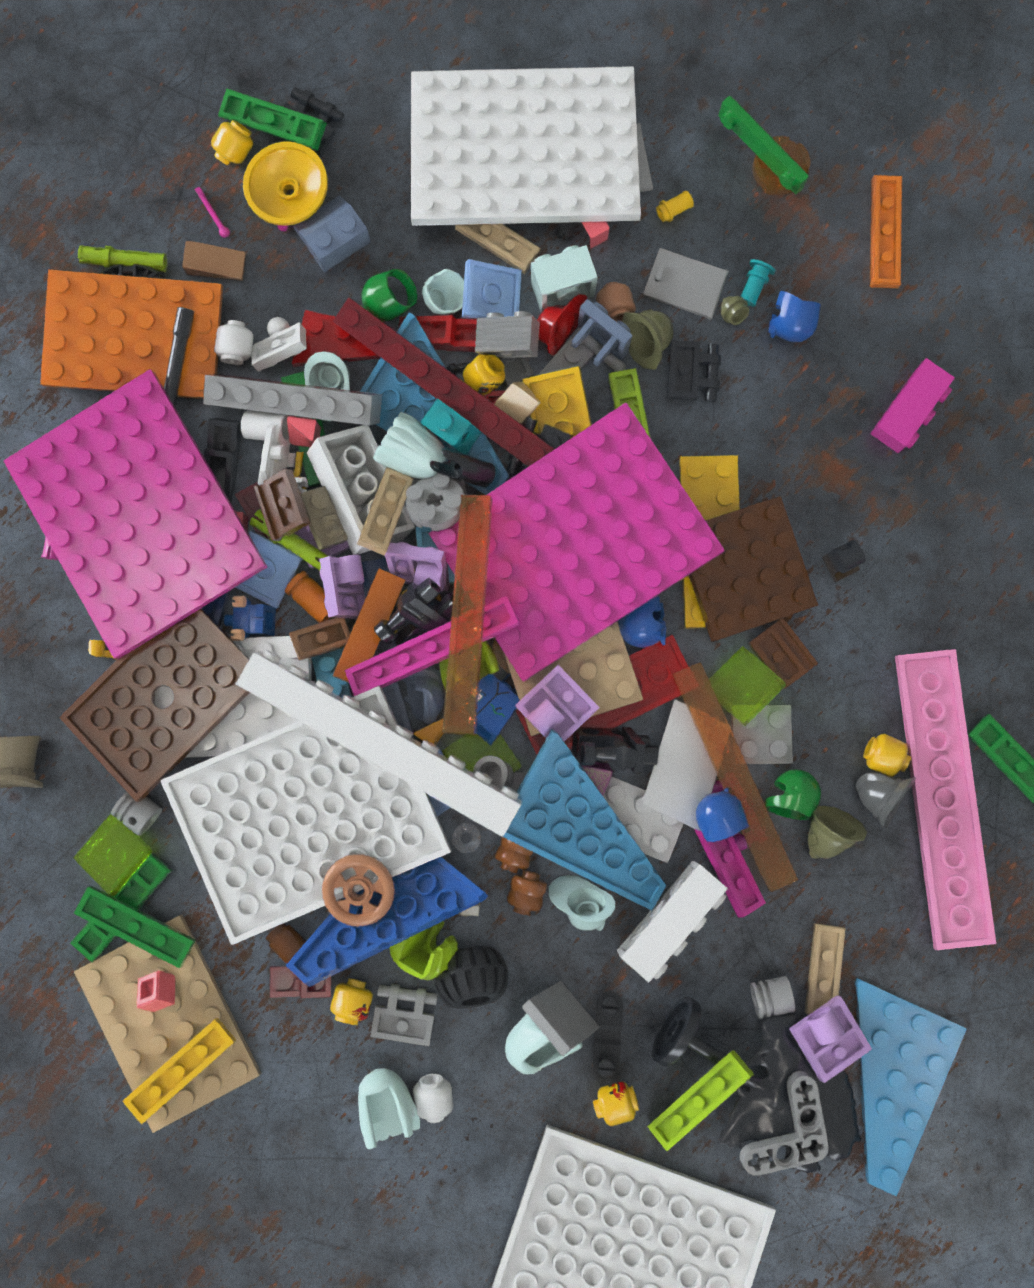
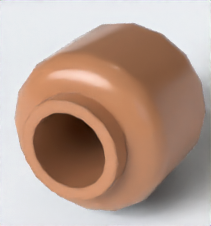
(616, 300)

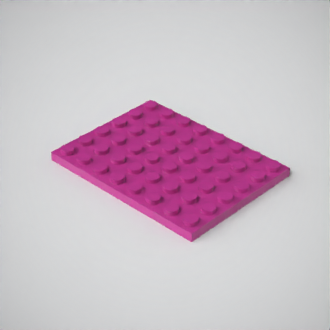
(134, 514)
(586, 539)

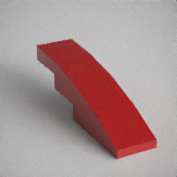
(448, 332)

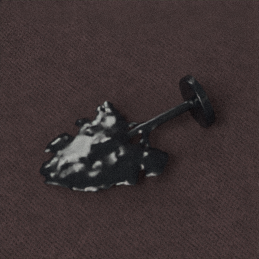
(766, 1107)

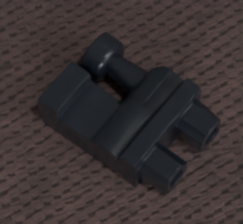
(421, 611)
(610, 744)

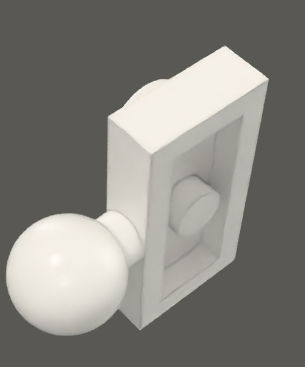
(281, 344)

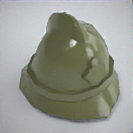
(651, 336)
(833, 832)

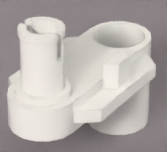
(276, 447)

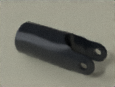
(465, 468)

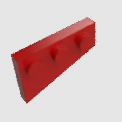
(327, 336)

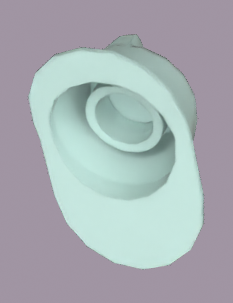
(326, 370)
(582, 902)

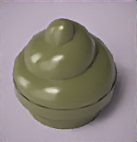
(734, 309)

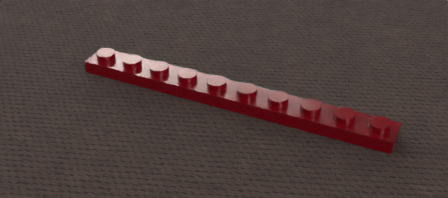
(441, 383)

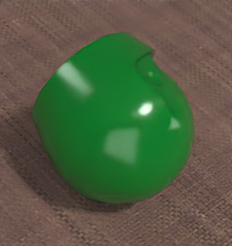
(380, 299)
(800, 796)

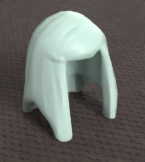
(409, 448)
(530, 1049)
(385, 1107)

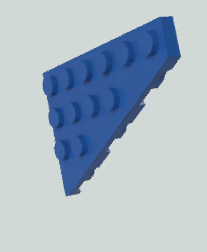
(420, 901)

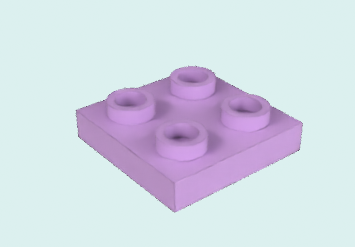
(417, 564)
(343, 585)
(557, 705)
(830, 1039)

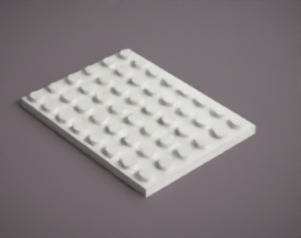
(524, 146)
(288, 808)
(627, 1224)

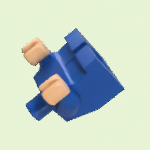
(250, 619)

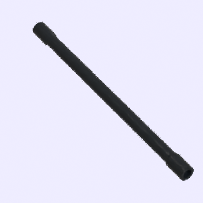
(181, 334)

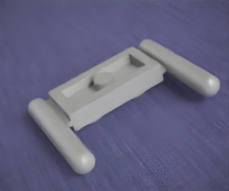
(570, 357)

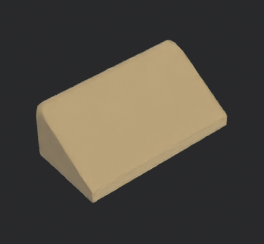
(518, 401)

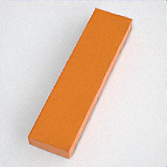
(886, 231)
(376, 607)

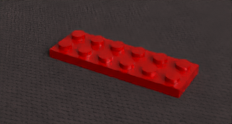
(653, 672)

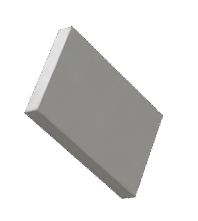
(560, 1017)

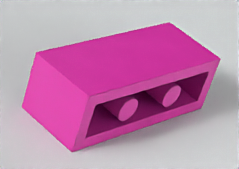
(913, 406)

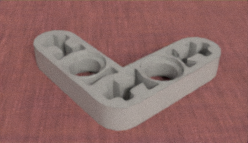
(803, 1133)

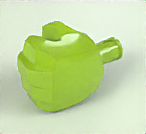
(422, 956)

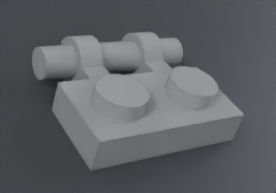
(404, 1024)

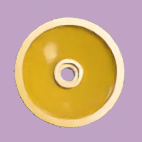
(278, 170)

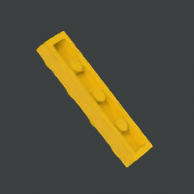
(179, 1070)

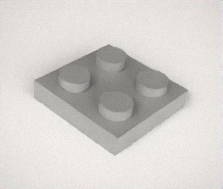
(766, 737)

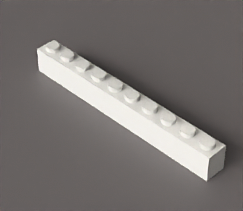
(379, 742)

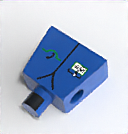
(495, 706)

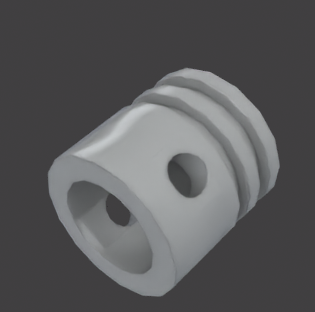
(497, 769)
(136, 815)
(772, 997)

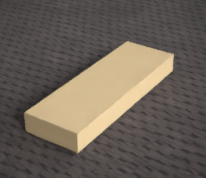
(502, 243)
(385, 511)
(824, 965)

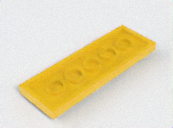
(714, 490)

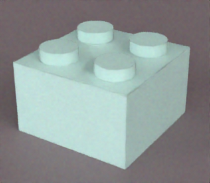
(563, 277)

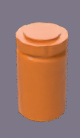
(308, 595)

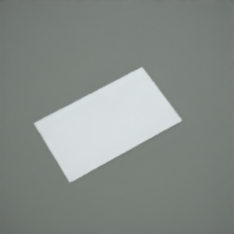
(682, 771)

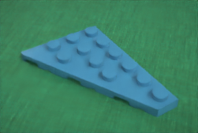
(406, 396)
(577, 828)
(899, 1078)

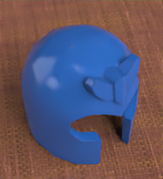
(796, 319)
(644, 625)
(720, 816)

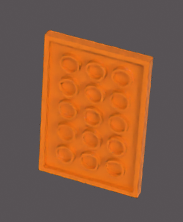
(119, 326)

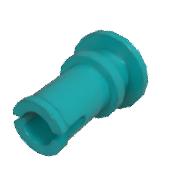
(757, 278)

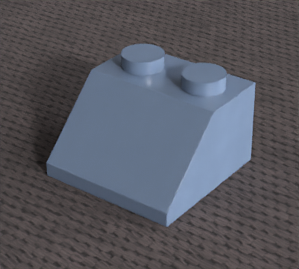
(333, 233)

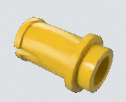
(674, 206)

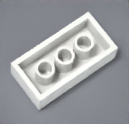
(352, 479)
(671, 921)

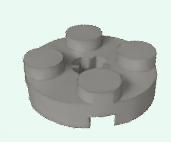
(427, 490)

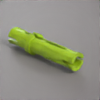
(109, 256)
(293, 543)

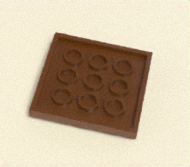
(756, 576)

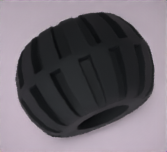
(473, 978)

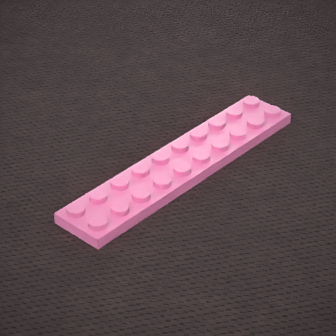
(945, 800)

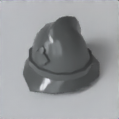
(882, 795)

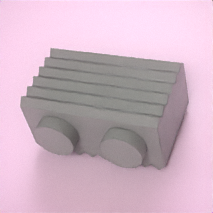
(508, 335)

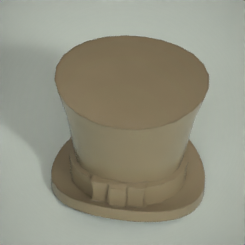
(18, 761)

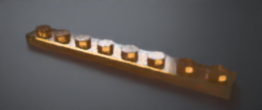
(468, 615)
(735, 775)

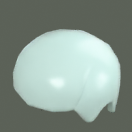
(444, 292)

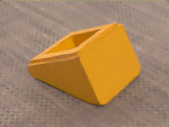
(432, 732)

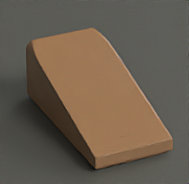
(213, 261)
(320, 638)

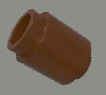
(285, 941)

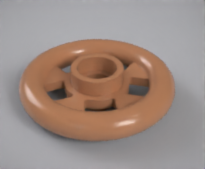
(335, 879)

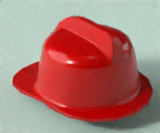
(559, 323)

